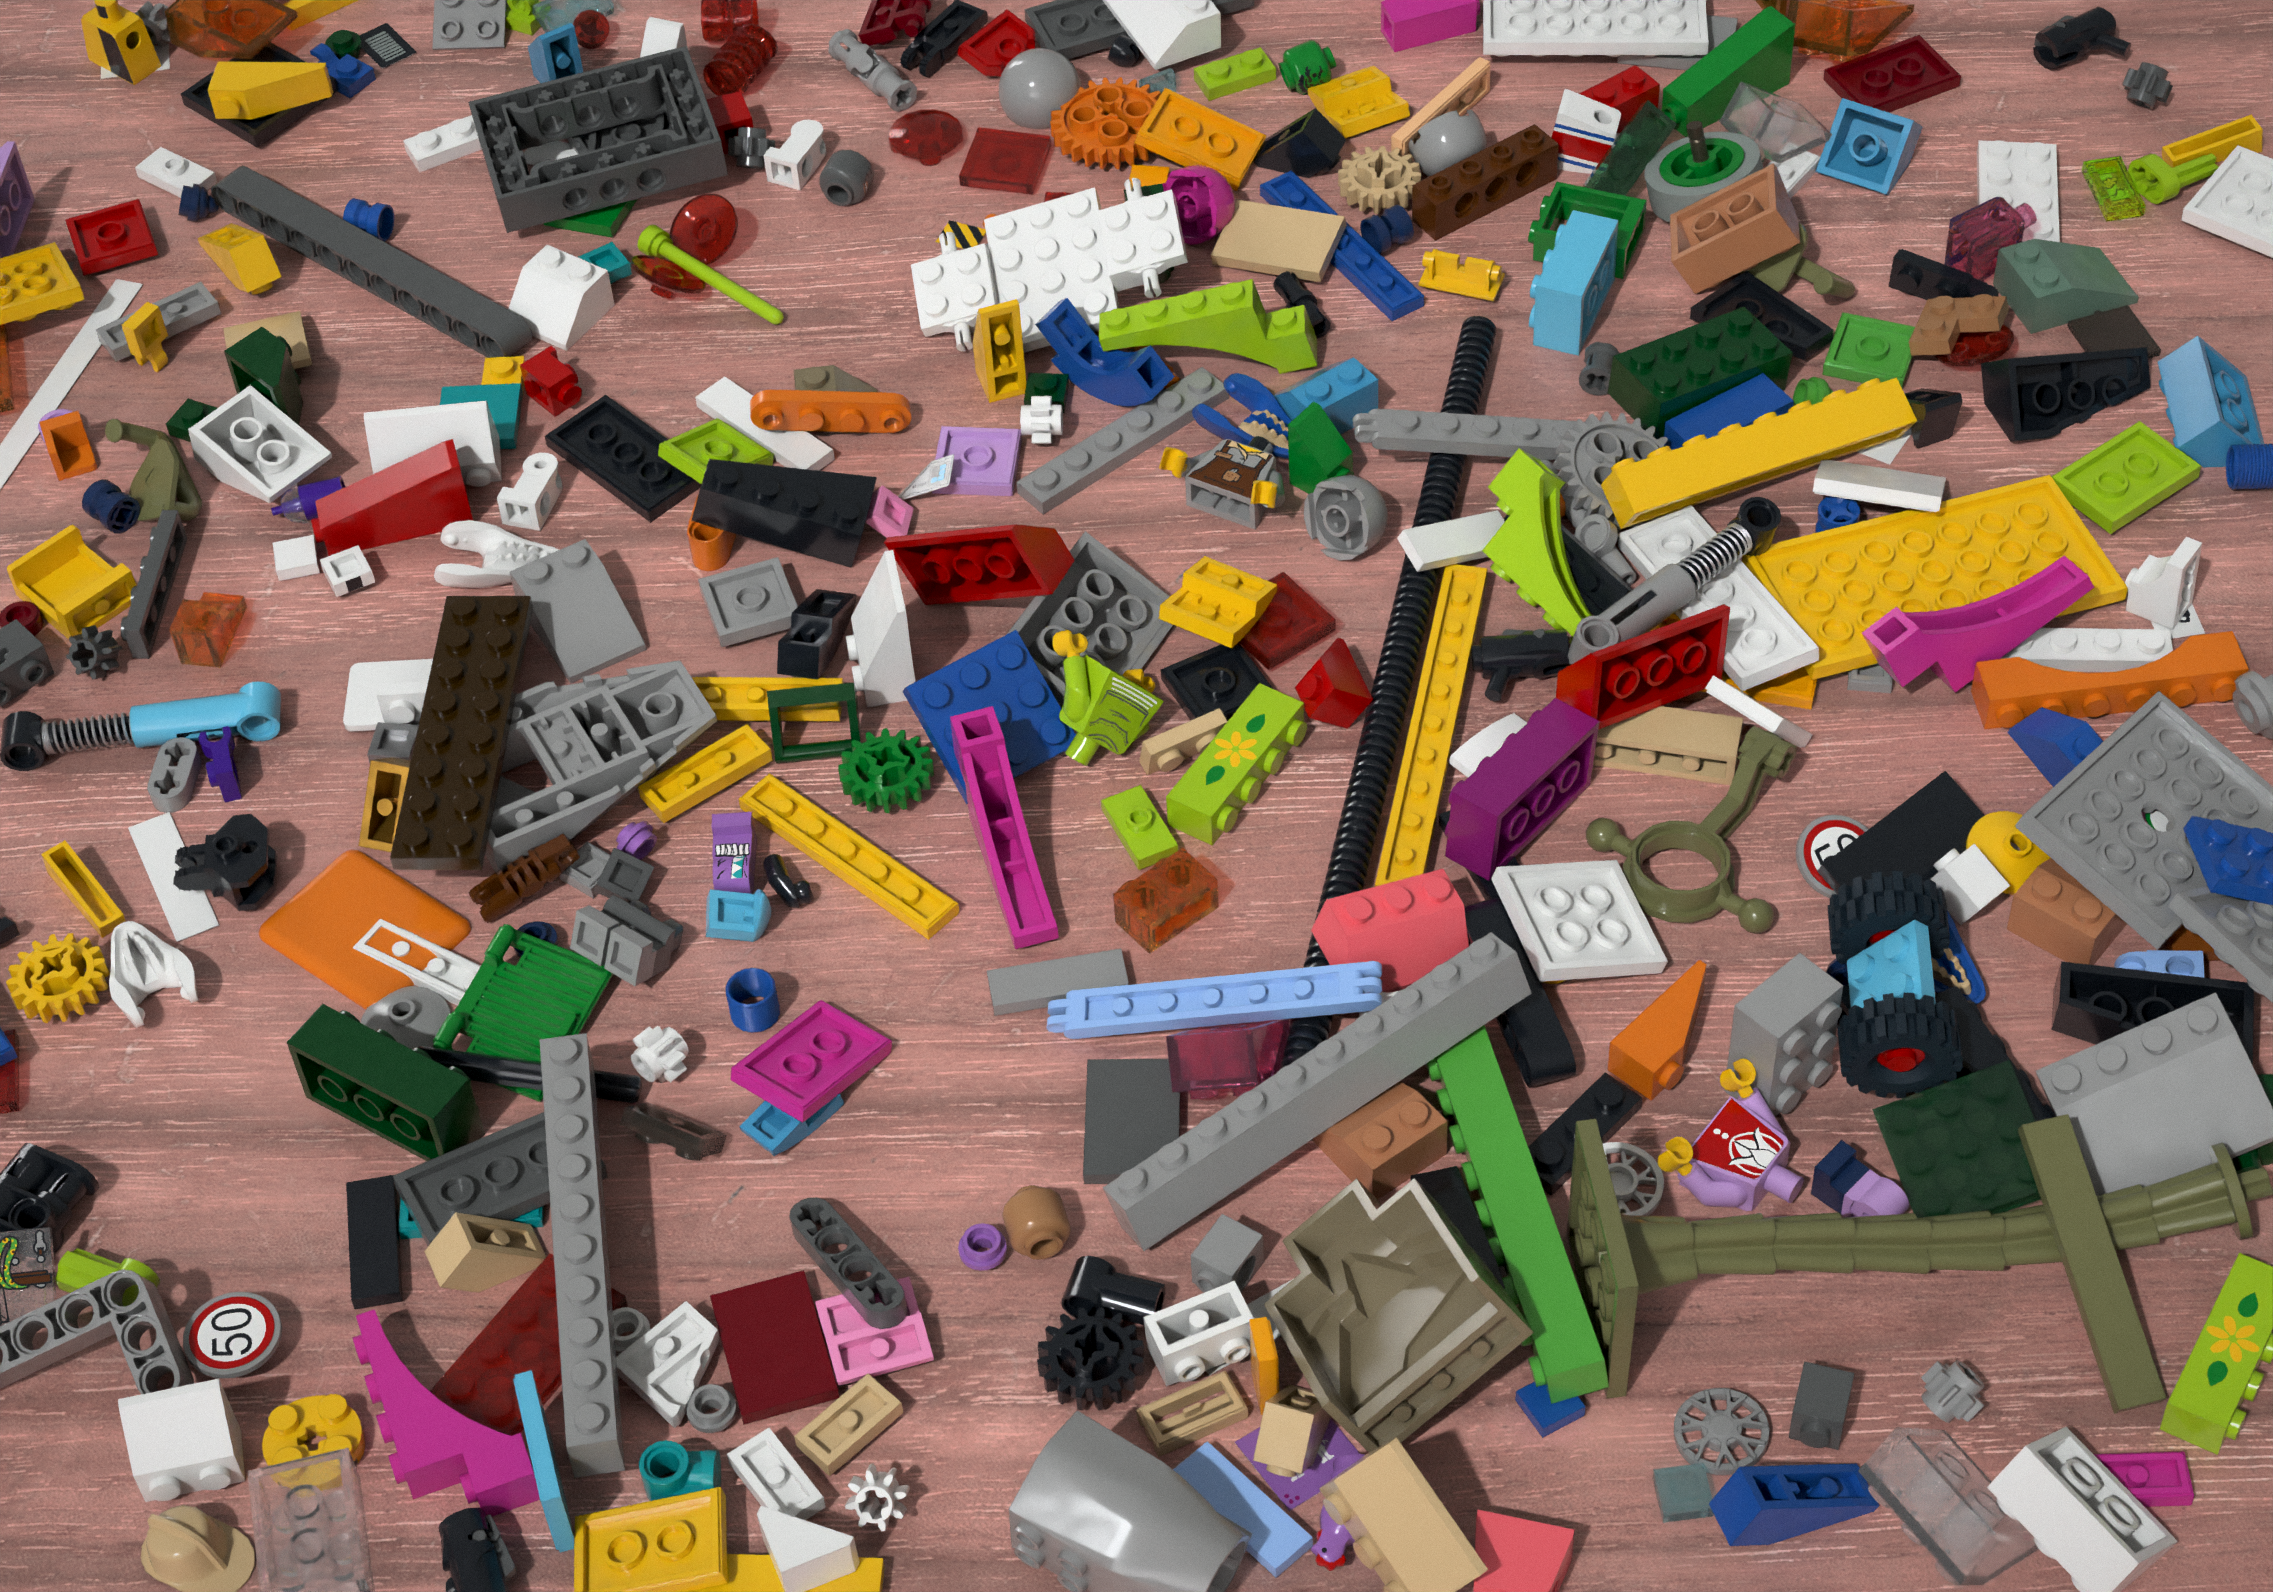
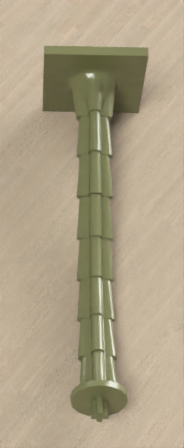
(1634, 1255)

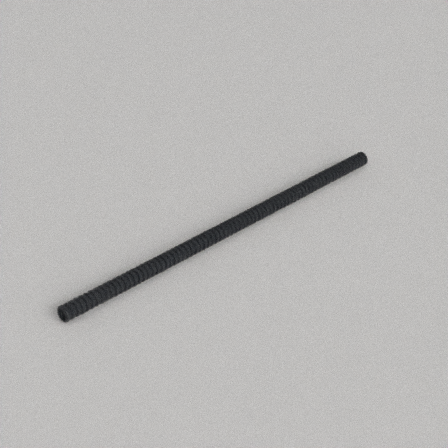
(1395, 670)

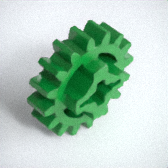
(886, 770)

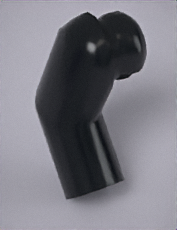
(781, 882)

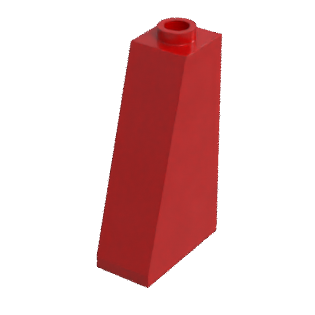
(395, 503)

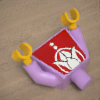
(1737, 1153)

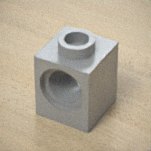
(1227, 1255)

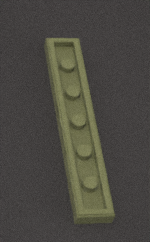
(2091, 1264)

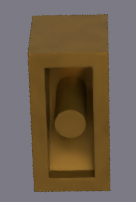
(383, 802)

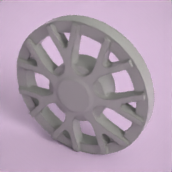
(1721, 1430)

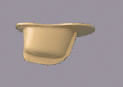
(196, 1552)

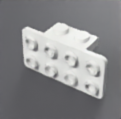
(385, 693)

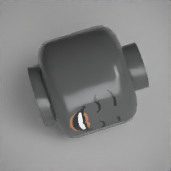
(846, 177)

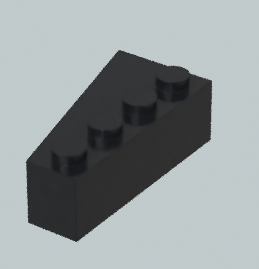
(787, 507)
(2106, 1001)

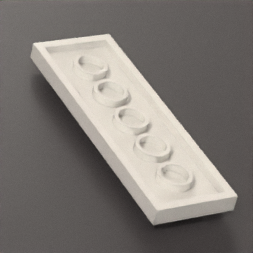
(1760, 633)

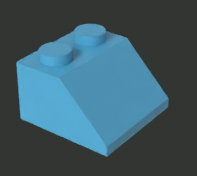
(1868, 147)
(1339, 389)

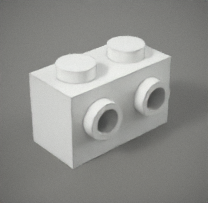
(1199, 1334)

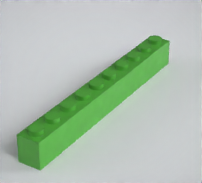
(1520, 1218)

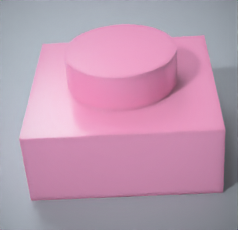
(889, 513)

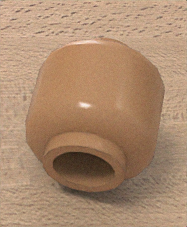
(1036, 1222)

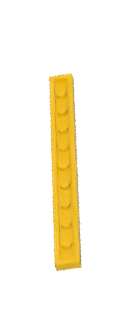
(1433, 725)

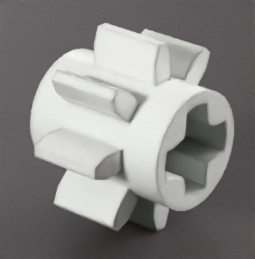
(1041, 419)
(659, 1054)
(885, 1486)

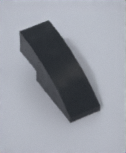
(815, 633)

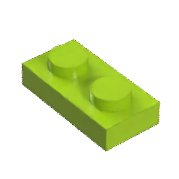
(1234, 73)

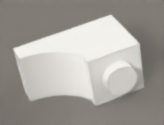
(2164, 585)

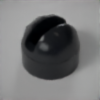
(1124, 51)

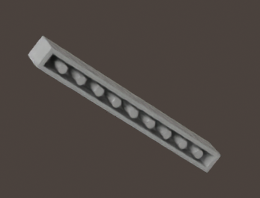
(1317, 1090)
(581, 1258)

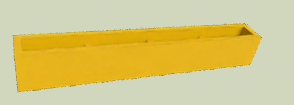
(1757, 451)

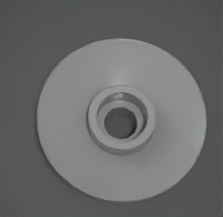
(409, 1015)

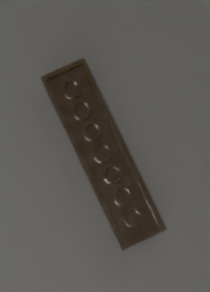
(462, 734)

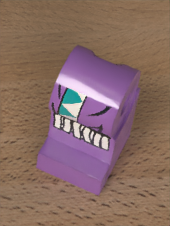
(734, 852)

